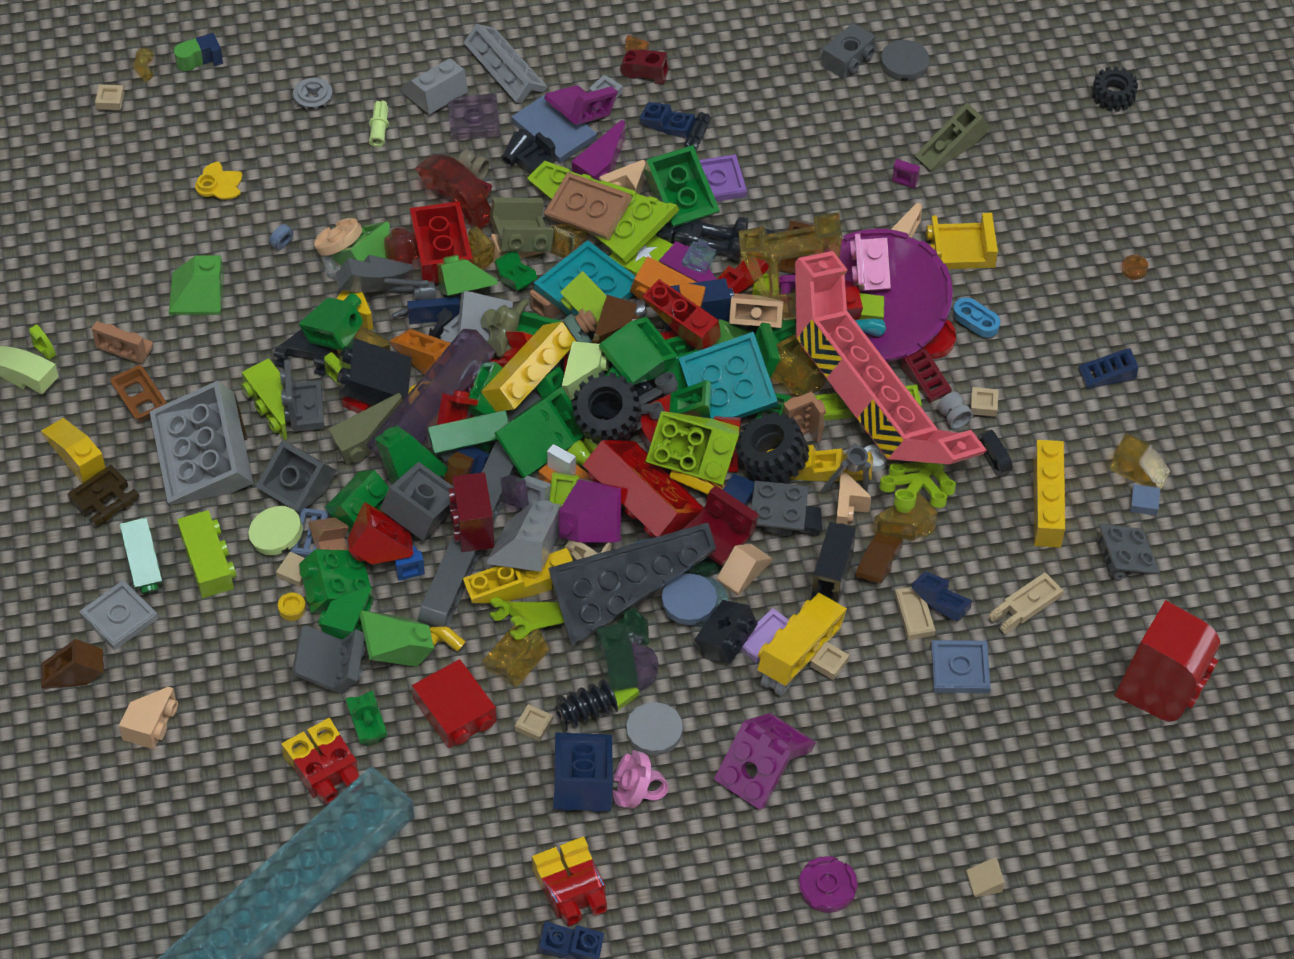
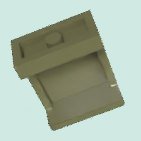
(520, 224)

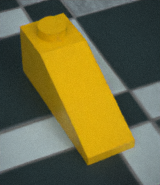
(74, 449)

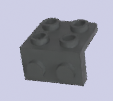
(301, 401)
(327, 659)

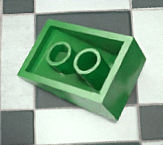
(681, 181)

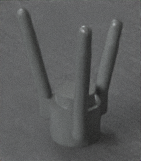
(421, 290)
(854, 461)

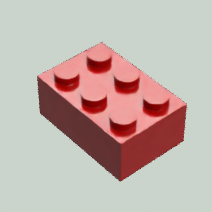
(439, 234)

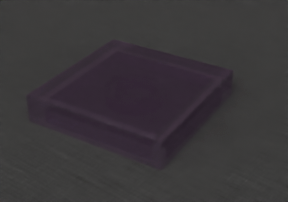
(474, 117)

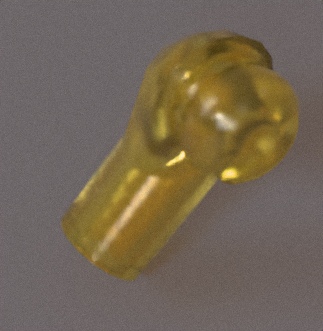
(140, 63)

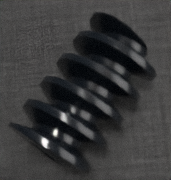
(585, 703)

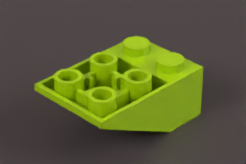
(693, 445)

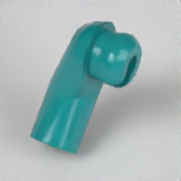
(872, 326)

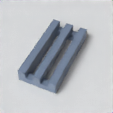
(304, 552)

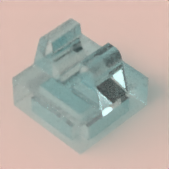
(699, 256)

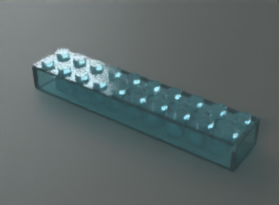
(300, 873)

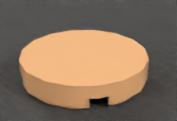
(337, 239)

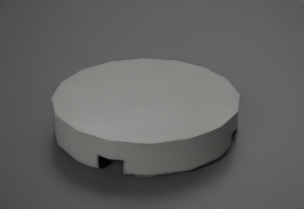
(654, 728)

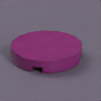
(827, 884)

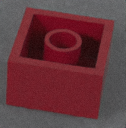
(471, 512)

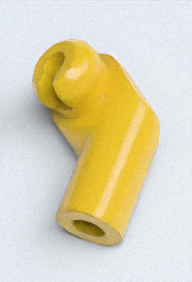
(446, 635)

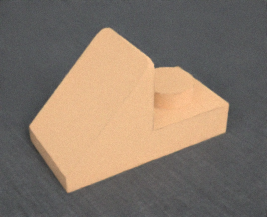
(628, 176)
(851, 498)

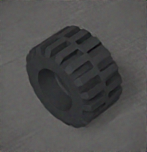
(599, 389)
(768, 433)

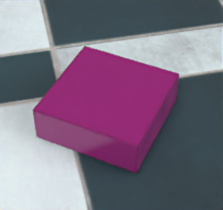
(905, 173)

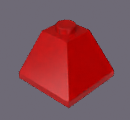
(378, 537)

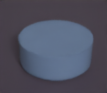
(281, 237)

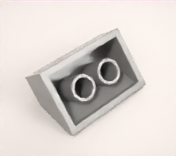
(528, 537)

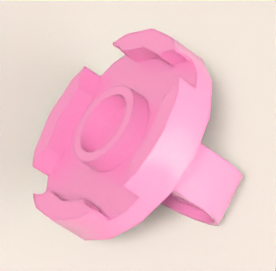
(633, 779)

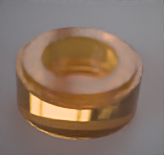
(1135, 267)

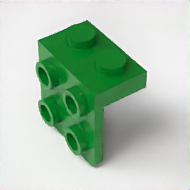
(330, 576)

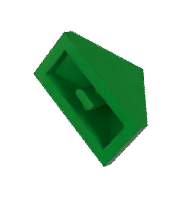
(693, 400)

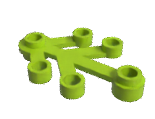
(906, 498)

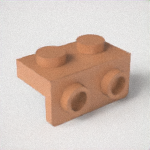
(808, 414)

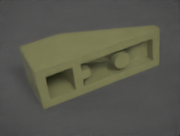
(953, 138)
(355, 432)

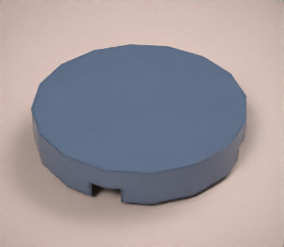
(689, 599)

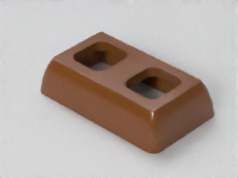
(150, 393)

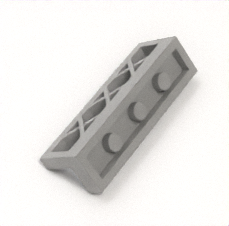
(503, 62)

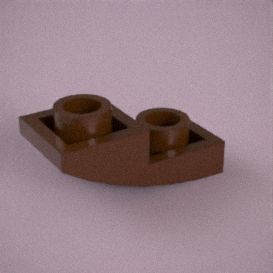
(878, 558)

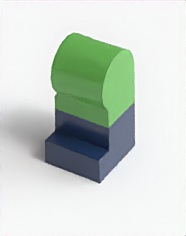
(198, 52)

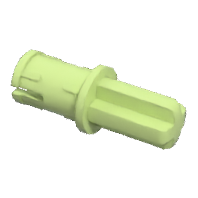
(378, 124)

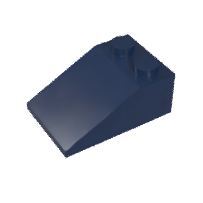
(583, 772)

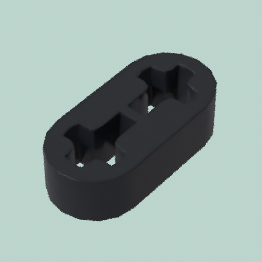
(996, 453)

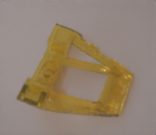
(794, 243)

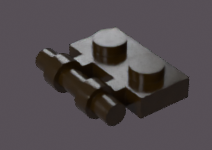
(100, 489)

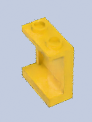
(964, 243)

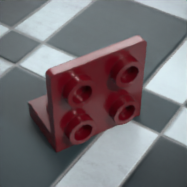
(729, 522)

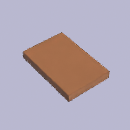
(588, 206)

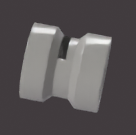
(956, 412)

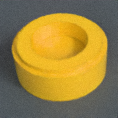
(291, 606)

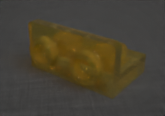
(515, 656)

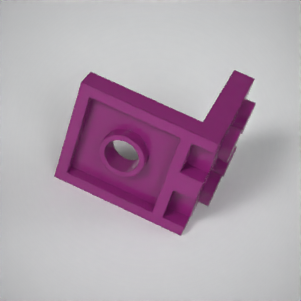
(768, 745)

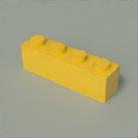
(528, 366)
(1049, 493)
(801, 639)

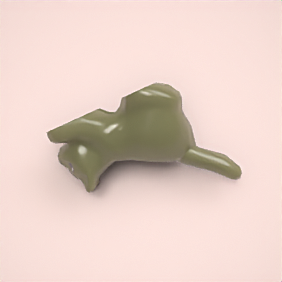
(500, 322)

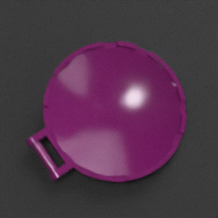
(918, 293)

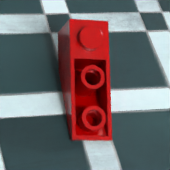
(683, 316)

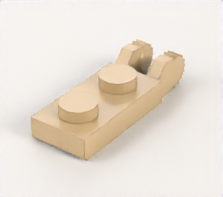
(1027, 602)

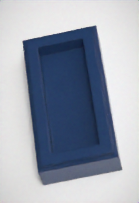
(427, 310)

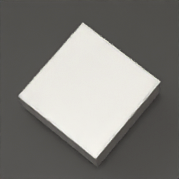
(561, 460)

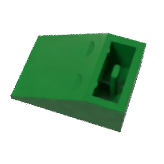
(537, 429)

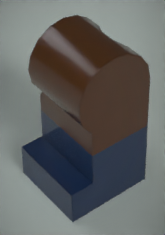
(464, 462)

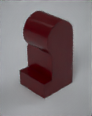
(645, 64)

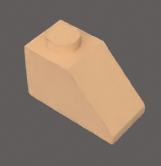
(755, 309)

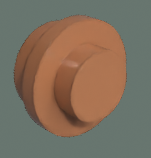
(586, 320)

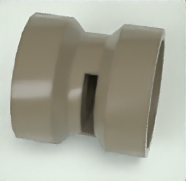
(477, 165)

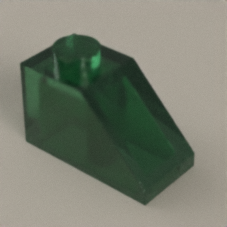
(616, 656)

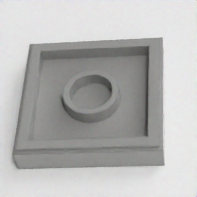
(472, 309)
(118, 615)

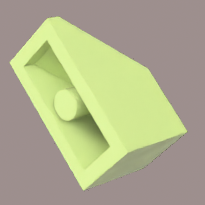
(583, 361)

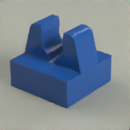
(410, 566)

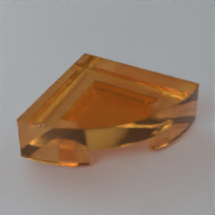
(635, 43)

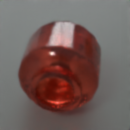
(401, 245)

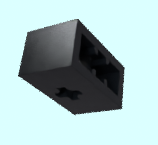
(726, 631)

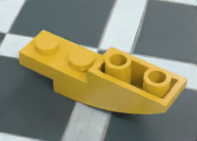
(511, 582)

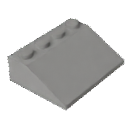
(201, 445)

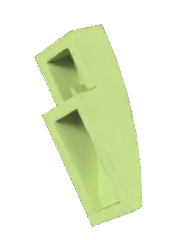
(26, 369)

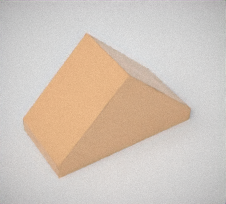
(743, 567)

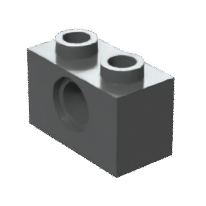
(848, 51)

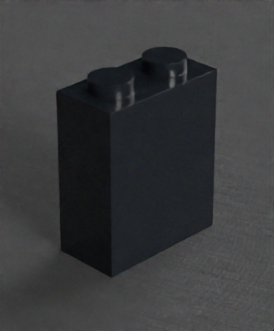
(373, 372)
(834, 561)

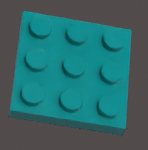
(597, 265)
(736, 376)

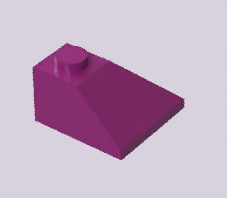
(591, 513)

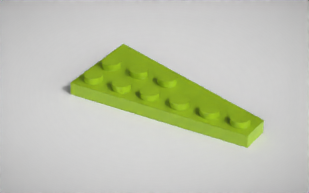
(638, 224)

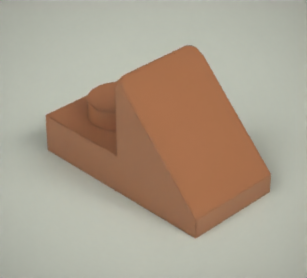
(329, 533)

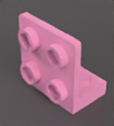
(872, 264)

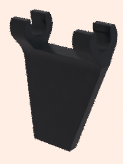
(299, 346)

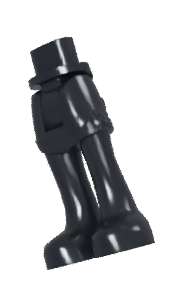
(697, 229)

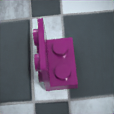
(580, 105)

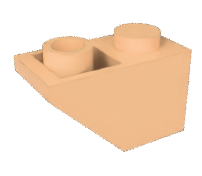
(148, 717)

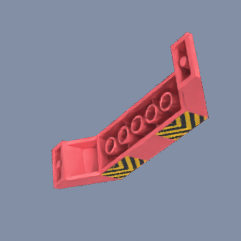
(863, 375)

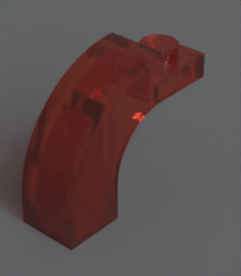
(459, 183)

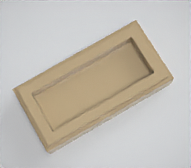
(914, 614)

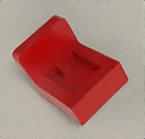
(454, 406)

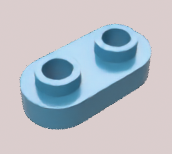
(977, 317)

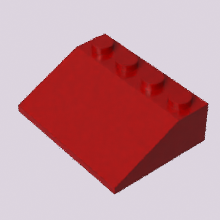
(644, 487)

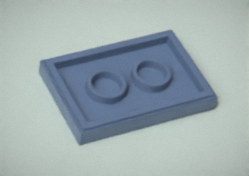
(553, 124)

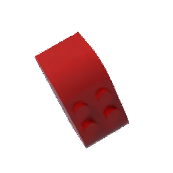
(1170, 664)

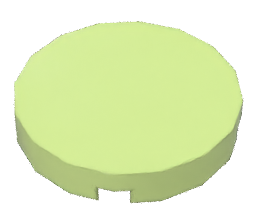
(275, 530)

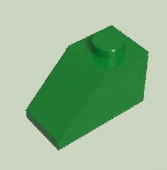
(343, 613)

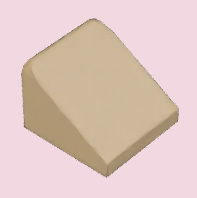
(986, 878)

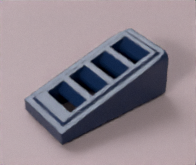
(1118, 360)

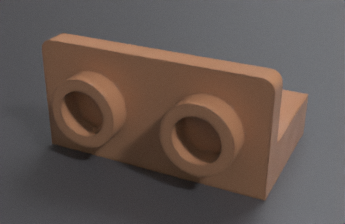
(120, 342)

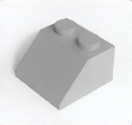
(437, 86)

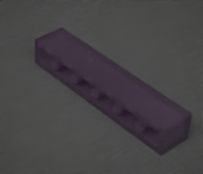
(450, 372)

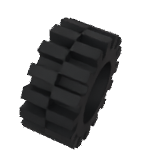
(1118, 79)

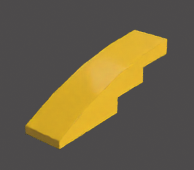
(824, 463)

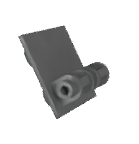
(780, 505)
(1126, 550)

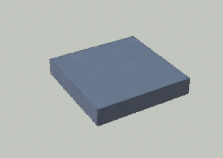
(960, 666)

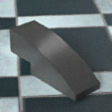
(370, 274)

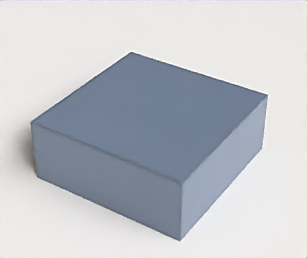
(1145, 499)

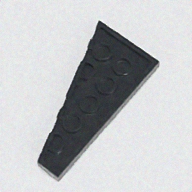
(612, 582)

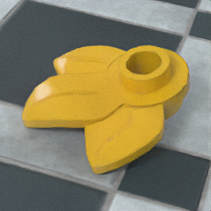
(218, 182)

